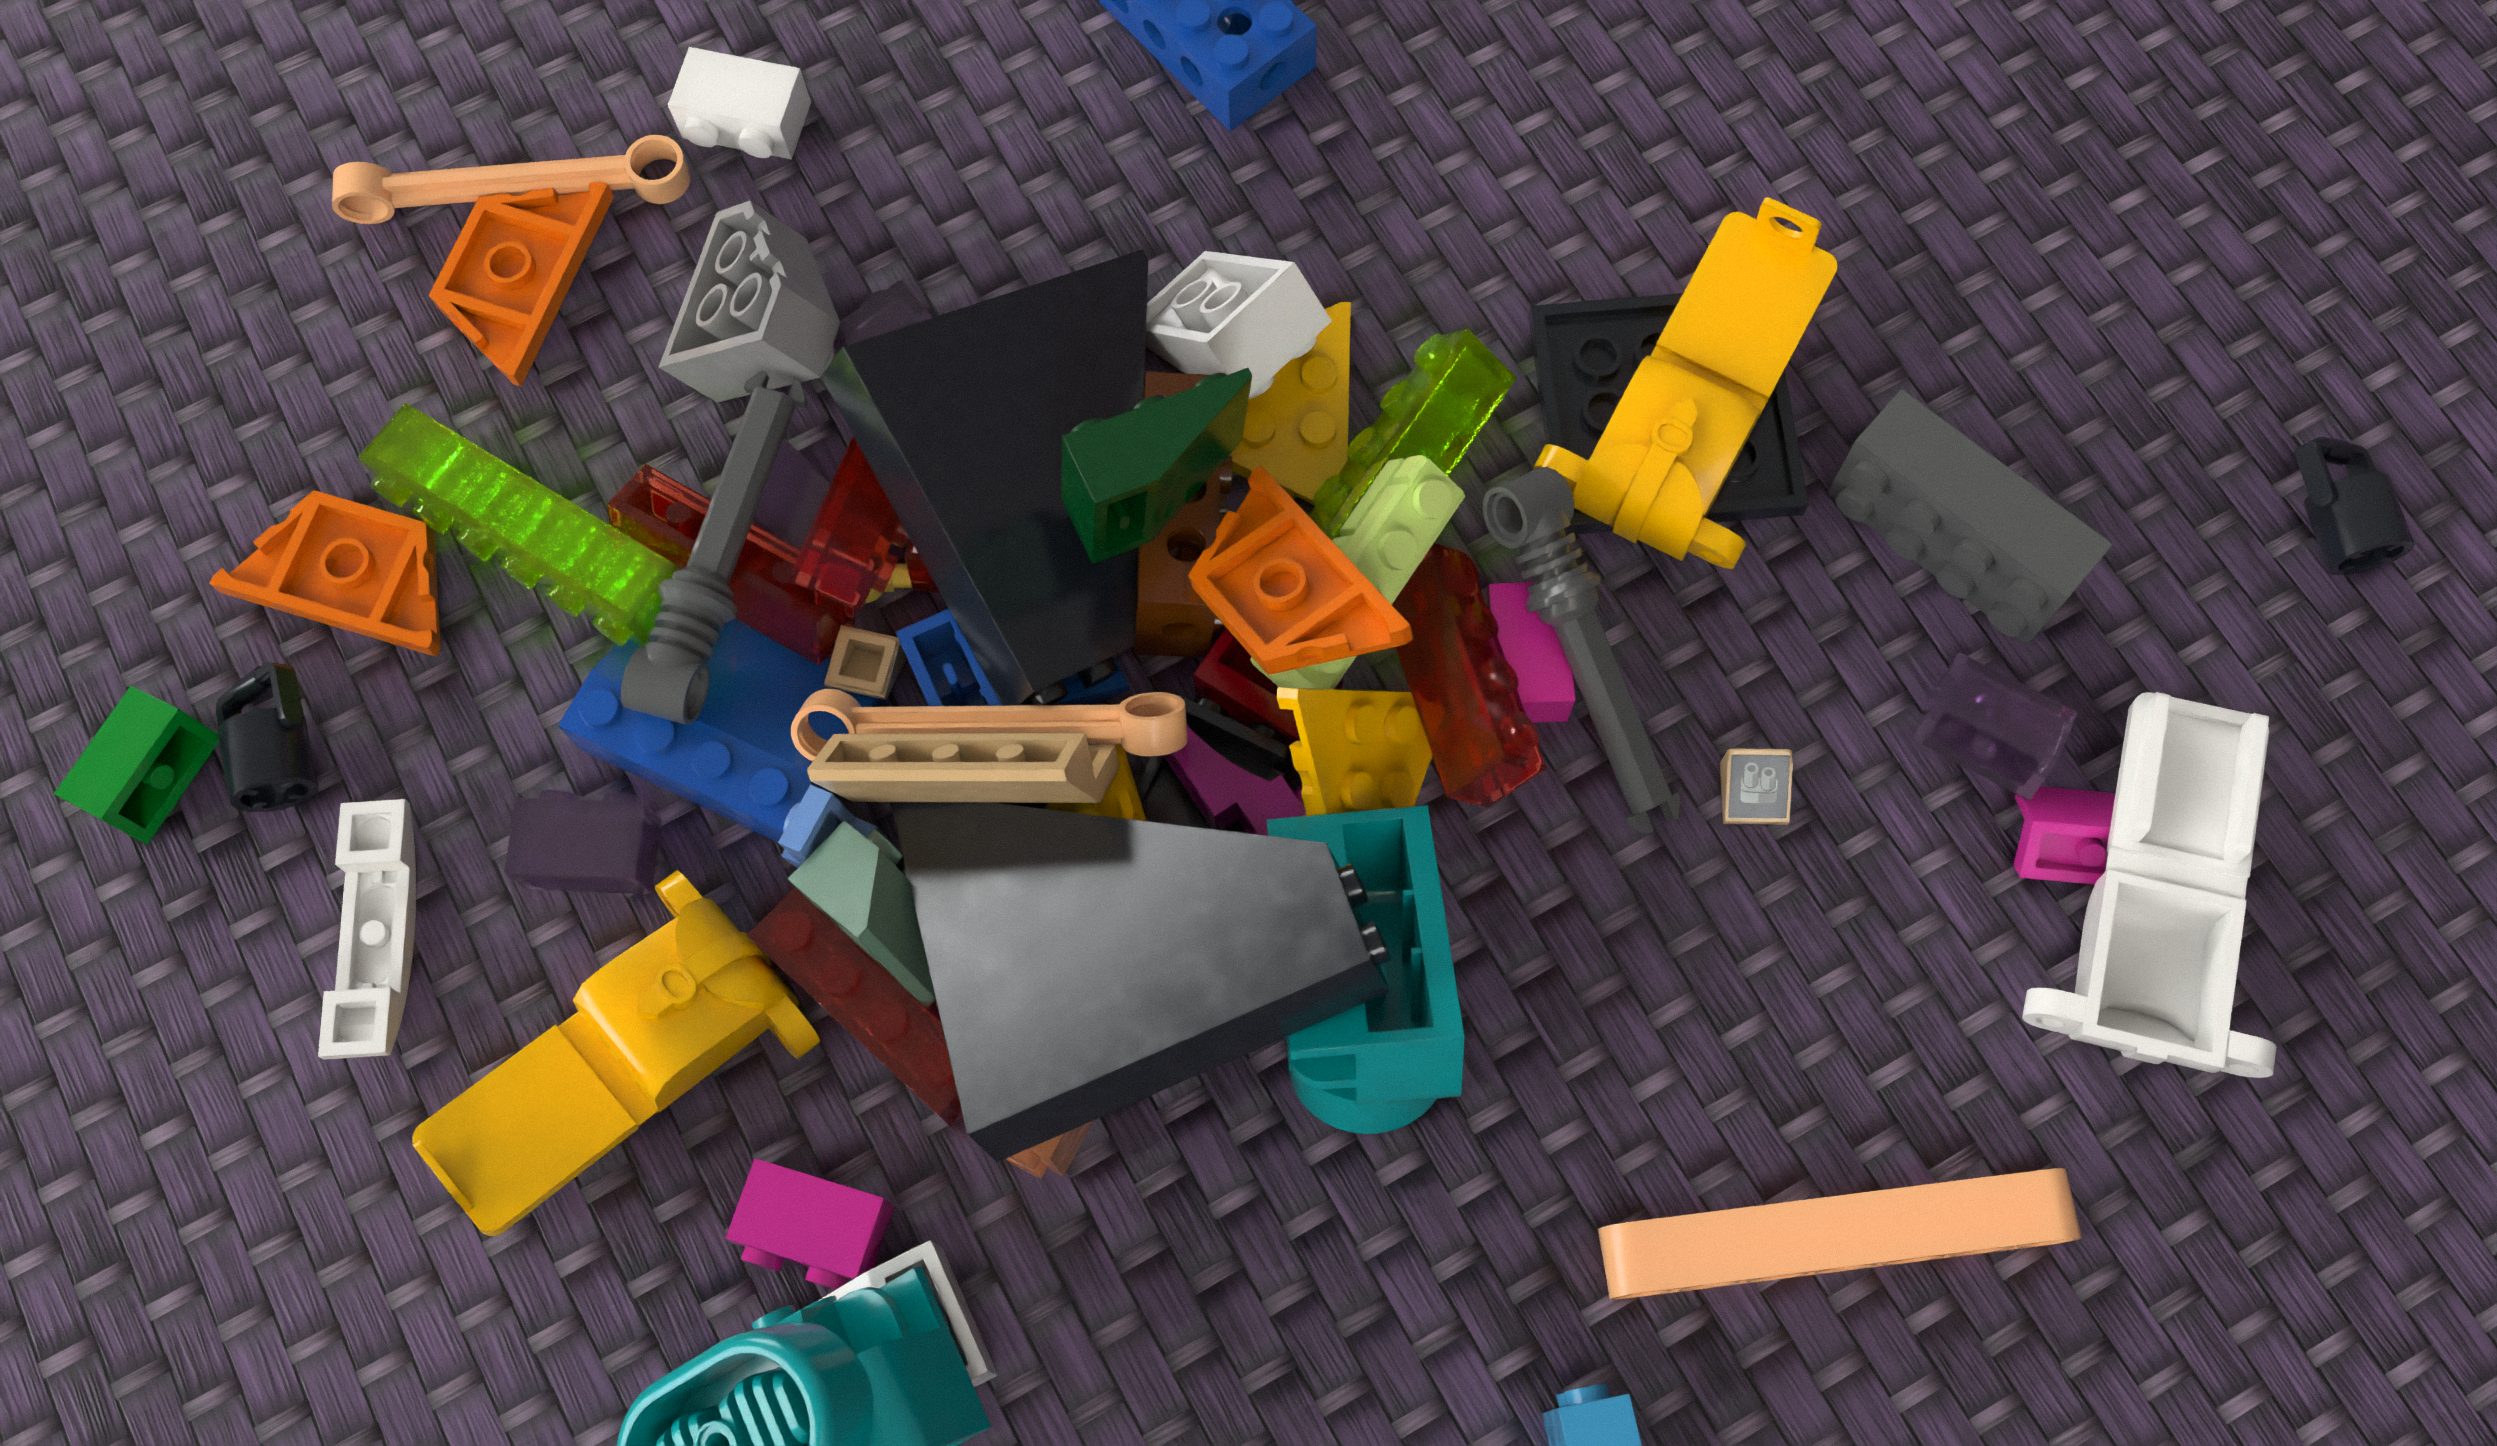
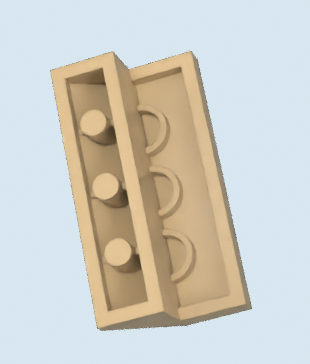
(966, 767)

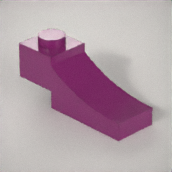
(1229, 792)

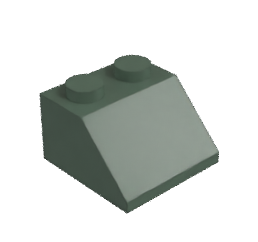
(870, 901)

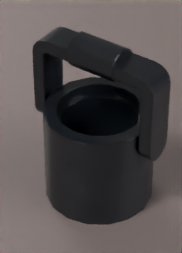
(2355, 517)
(266, 749)

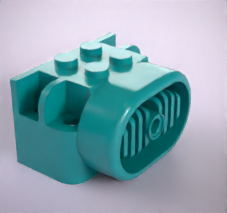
(1405, 1048)
(829, 1375)

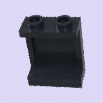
(1253, 749)

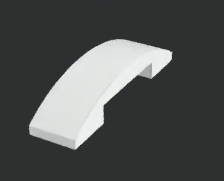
(375, 930)

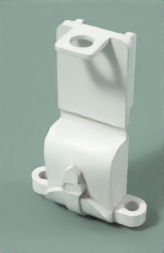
(2172, 895)

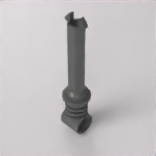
(1532, 517)
(671, 671)

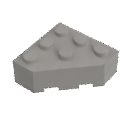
(752, 309)

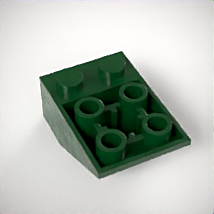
(1142, 466)

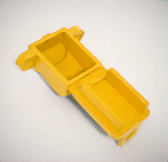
(1703, 388)
(637, 1044)

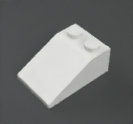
(1235, 316)

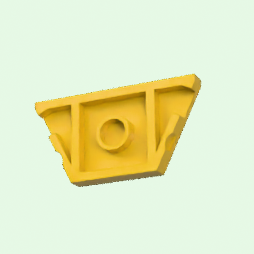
(1303, 417)
(1356, 748)

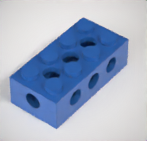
(1225, 51)

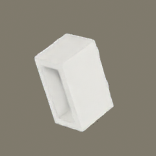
(739, 103)

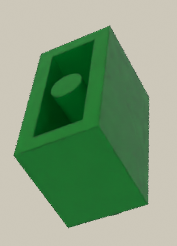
(138, 764)

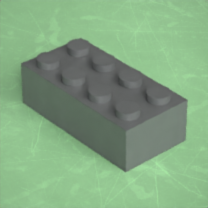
(1965, 517)

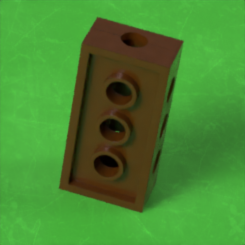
(1168, 610)

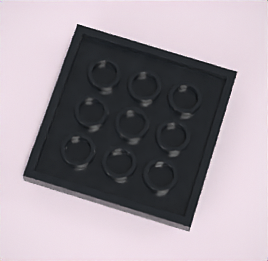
(1584, 366)

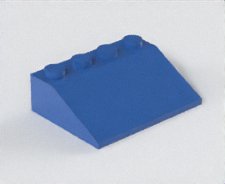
(739, 748)

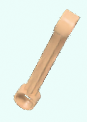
(371, 192)
(1142, 723)

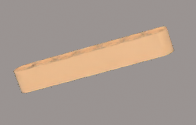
(1838, 1233)

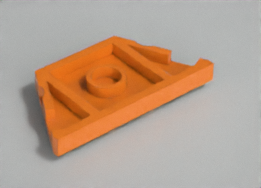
(516, 270)
(346, 571)
(1290, 587)

